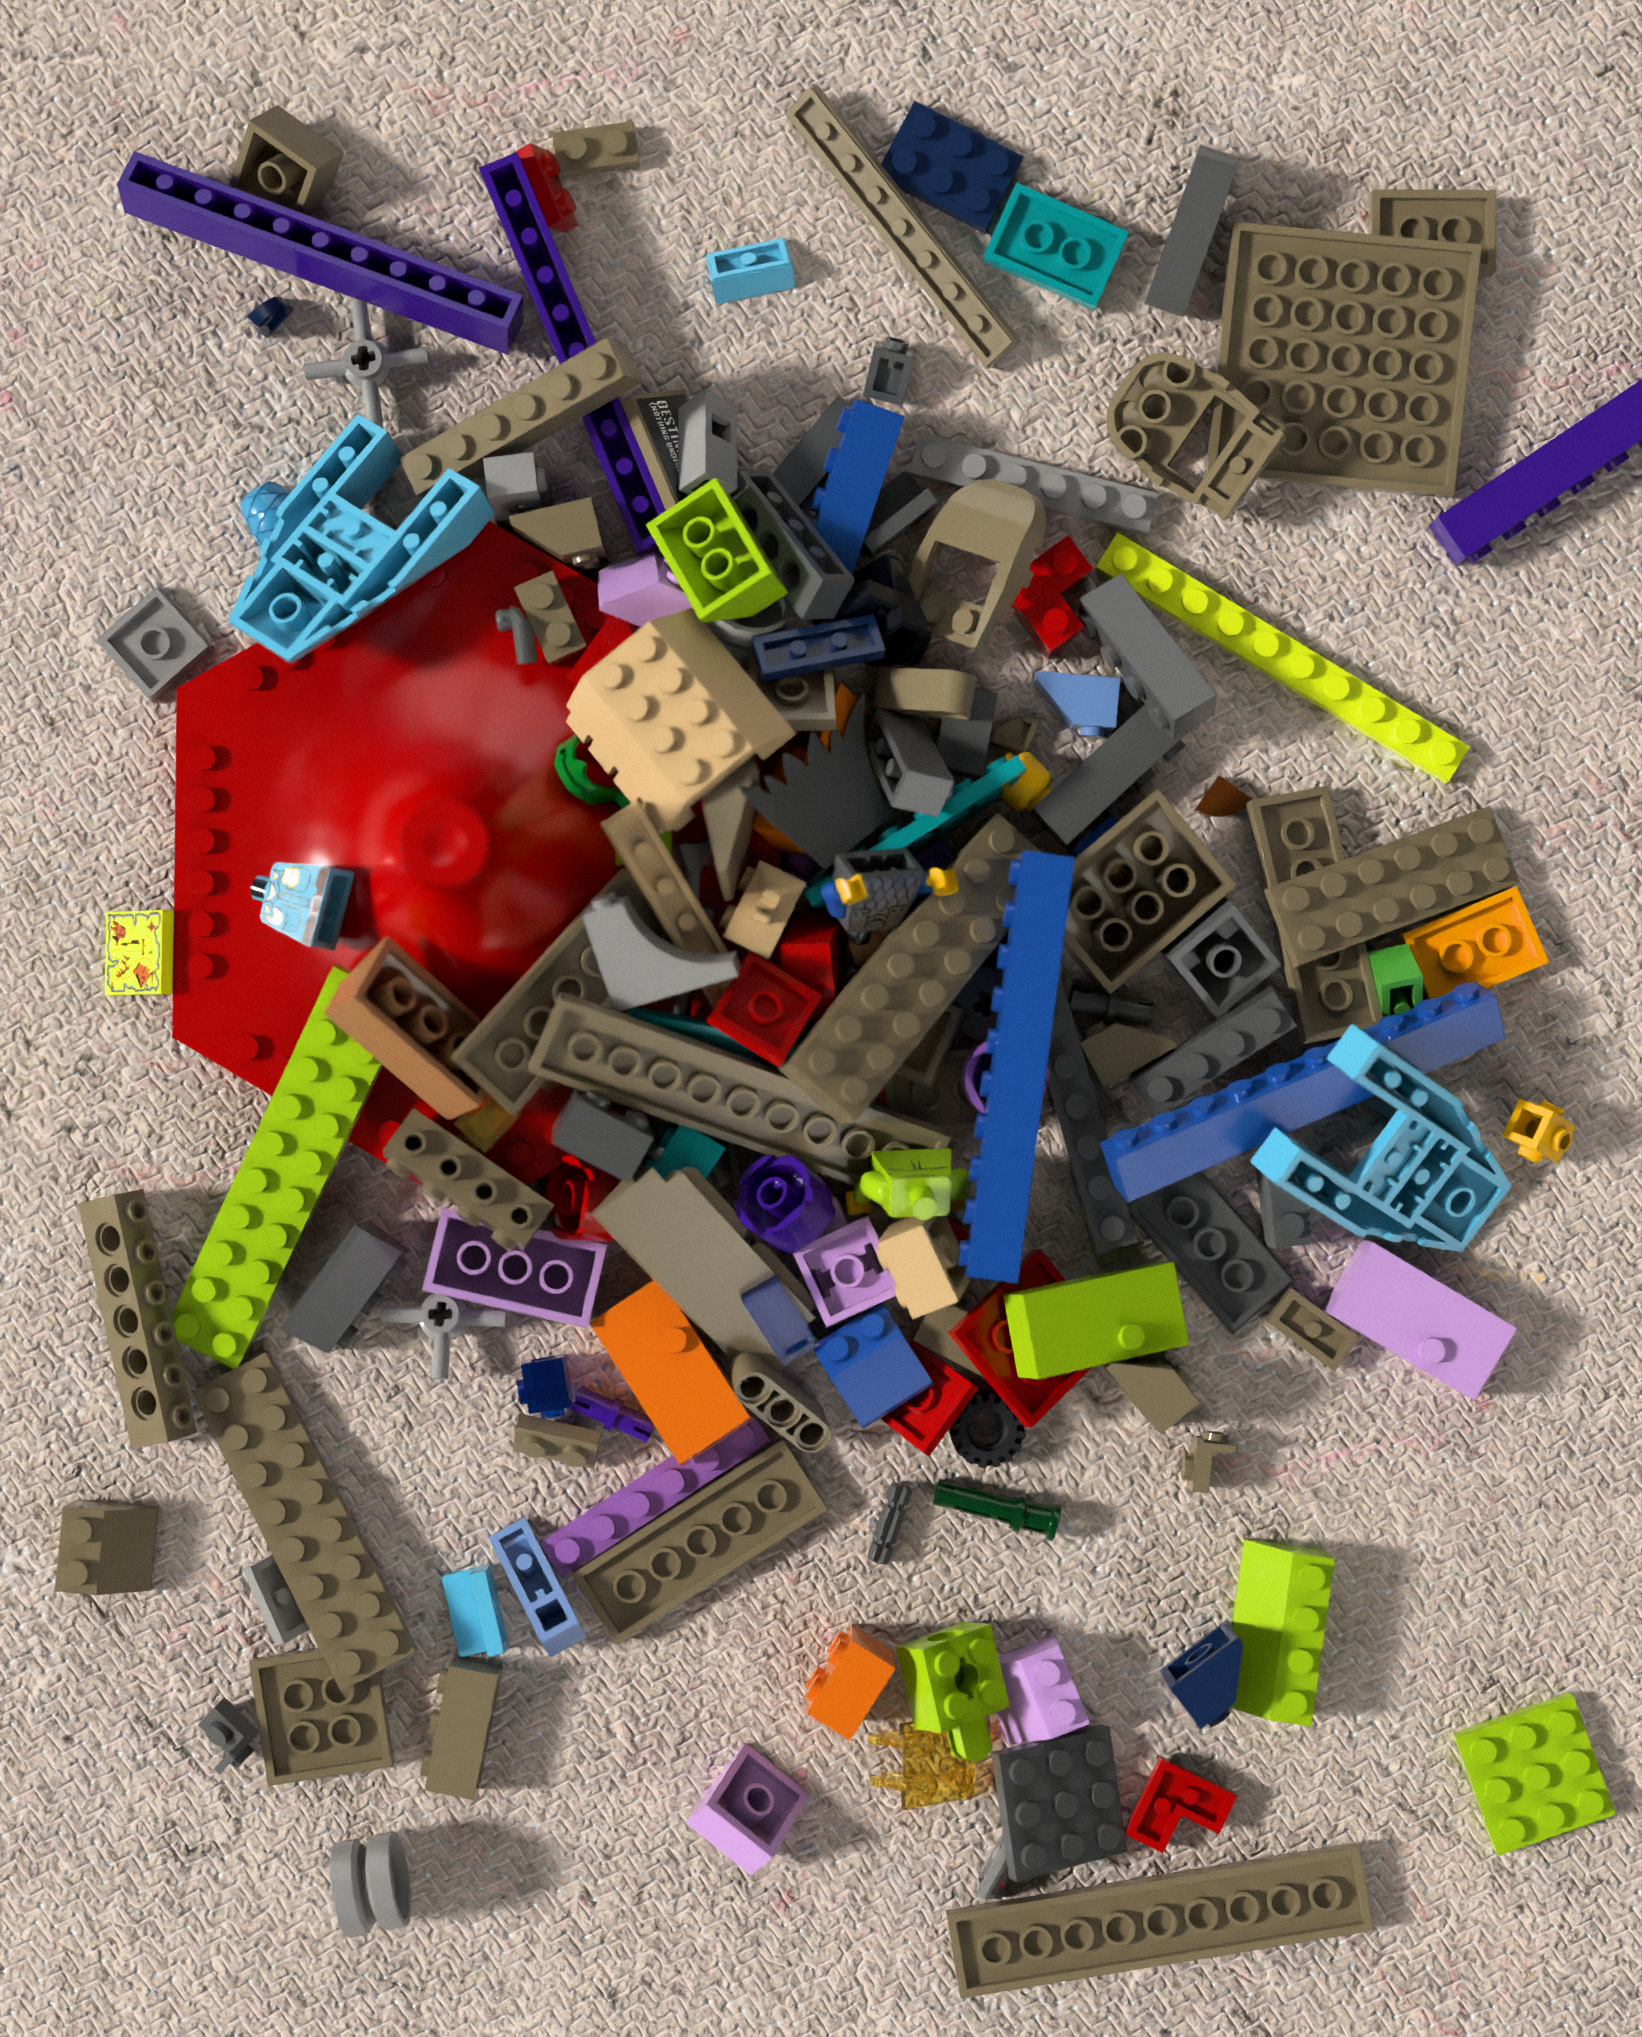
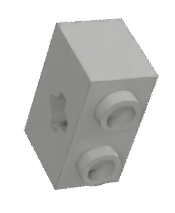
(516, 486)

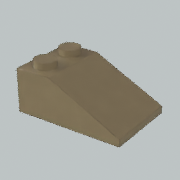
(731, 823)

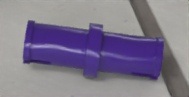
(613, 1414)

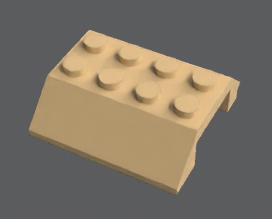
(673, 716)

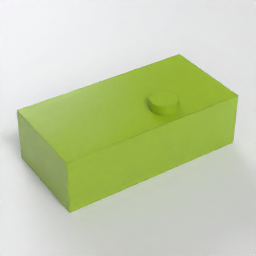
(1095, 1320)

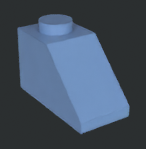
(1081, 700)

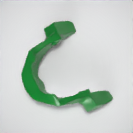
(575, 780)

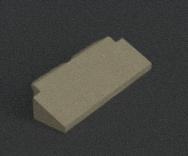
(698, 1255)

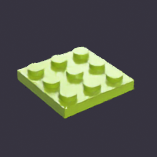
(1534, 1773)

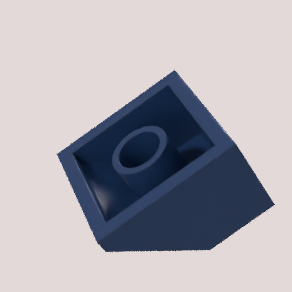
(1207, 1676)

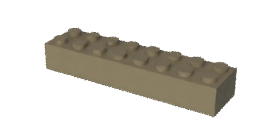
(909, 978)

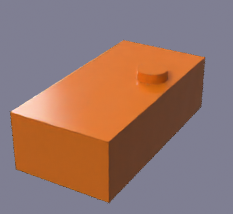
(671, 1372)

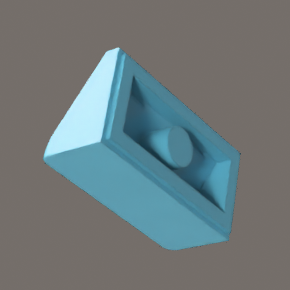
(750, 270)

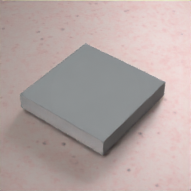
(155, 644)

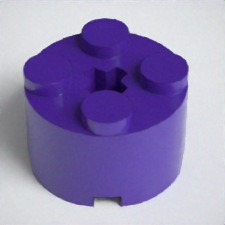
(784, 1202)

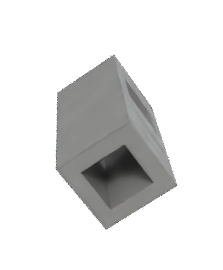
(707, 443)

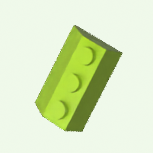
(716, 556)

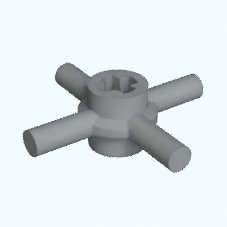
(355, 357)
(452, 1327)

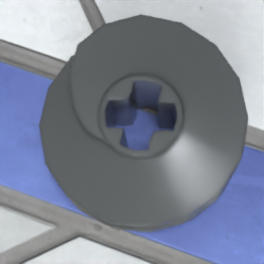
(974, 1022)

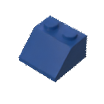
(872, 1365)

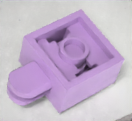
(845, 1268)

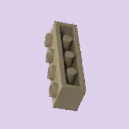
(466, 1180)

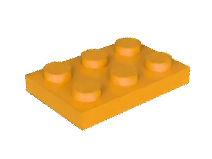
(1477, 944)

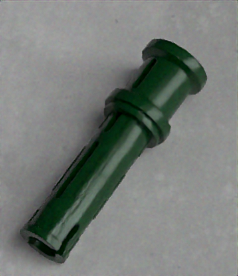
(1016, 1512)

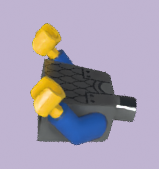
(878, 888)

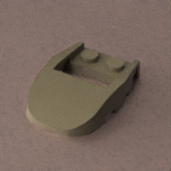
(1160, 409)
(992, 523)

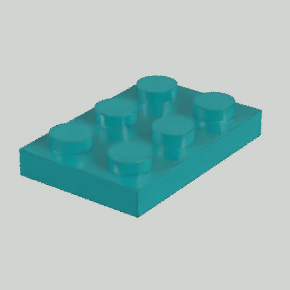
(1055, 246)

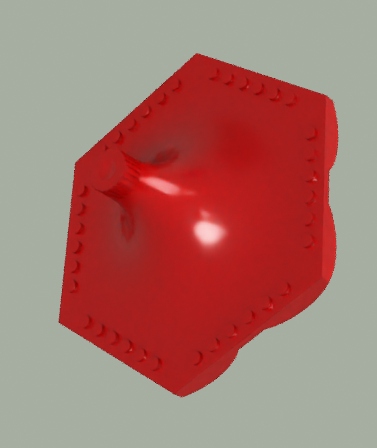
(432, 779)

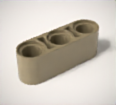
(924, 692)
(787, 1417)

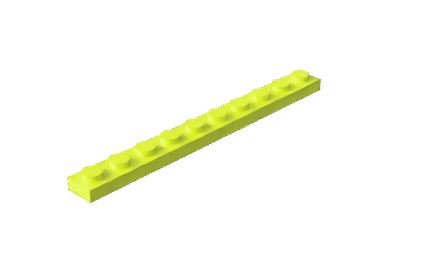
(1284, 659)

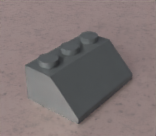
(346, 1288)

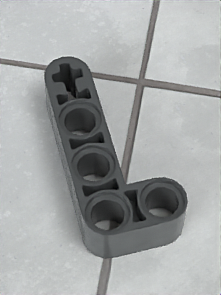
(1192, 230)

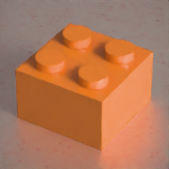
(850, 1681)

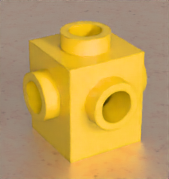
(1539, 1131)

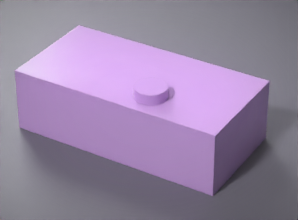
(546, 1280)
(1419, 1319)

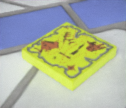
(139, 952)

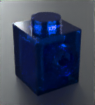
(546, 1386)

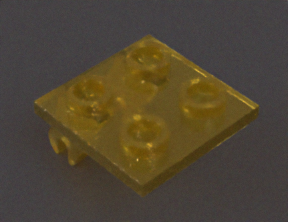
(928, 1766)

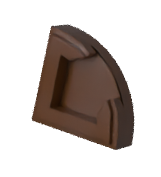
(1222, 800)

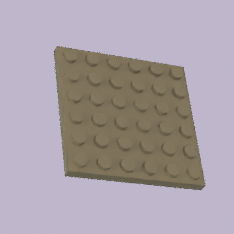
(1349, 354)

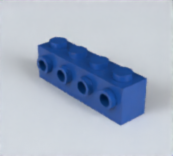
(854, 477)

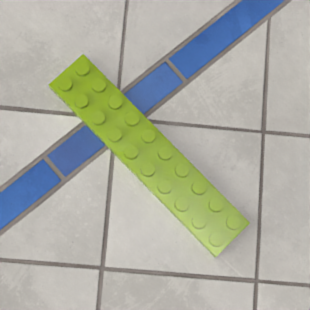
(276, 1187)

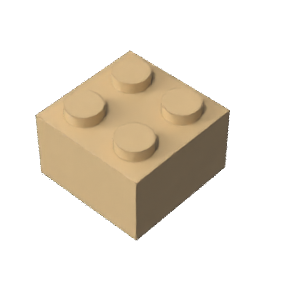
(923, 1263)

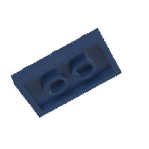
(951, 166)

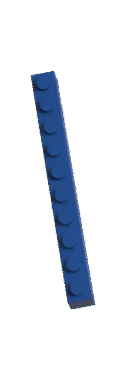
(1017, 1066)
(1293, 1093)

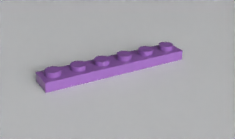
(646, 1499)

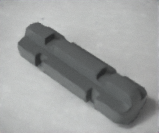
(889, 1523)

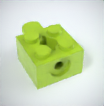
(946, 1701)

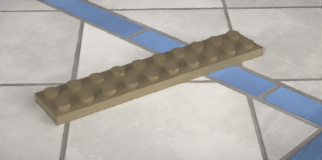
(715, 1091)
(1159, 1920)

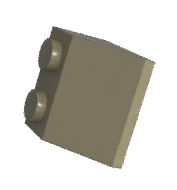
(285, 162)
(566, 533)
(1155, 1389)
(106, 1548)

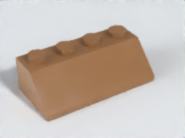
(409, 1026)

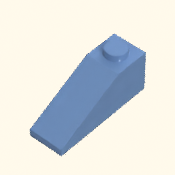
(537, 1587)

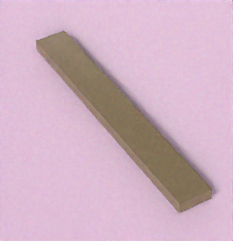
(902, 226)

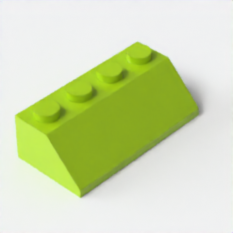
(1282, 1628)

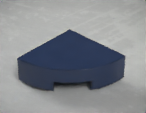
(270, 315)

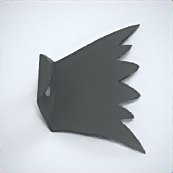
(831, 800)

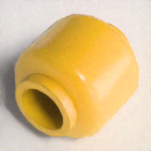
(1030, 788)

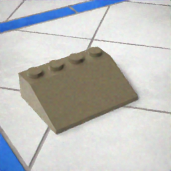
(1138, 891)

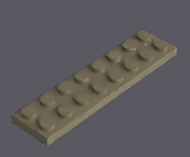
(304, 1521)

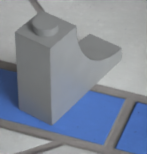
(640, 964)

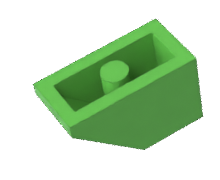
(1396, 979)

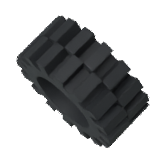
(993, 1453)

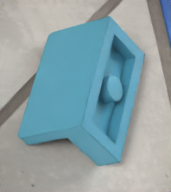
(475, 1611)

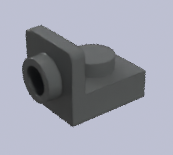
(889, 371)
(231, 1732)

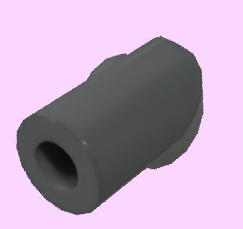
(523, 633)

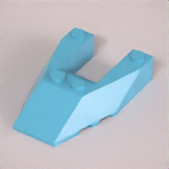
(339, 564)
(1421, 1176)

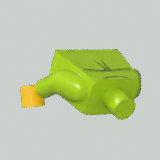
(911, 1184)

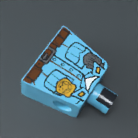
(304, 901)

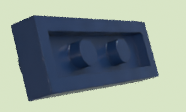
(818, 647)

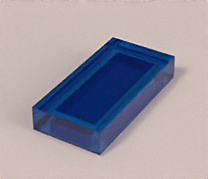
(779, 1320)

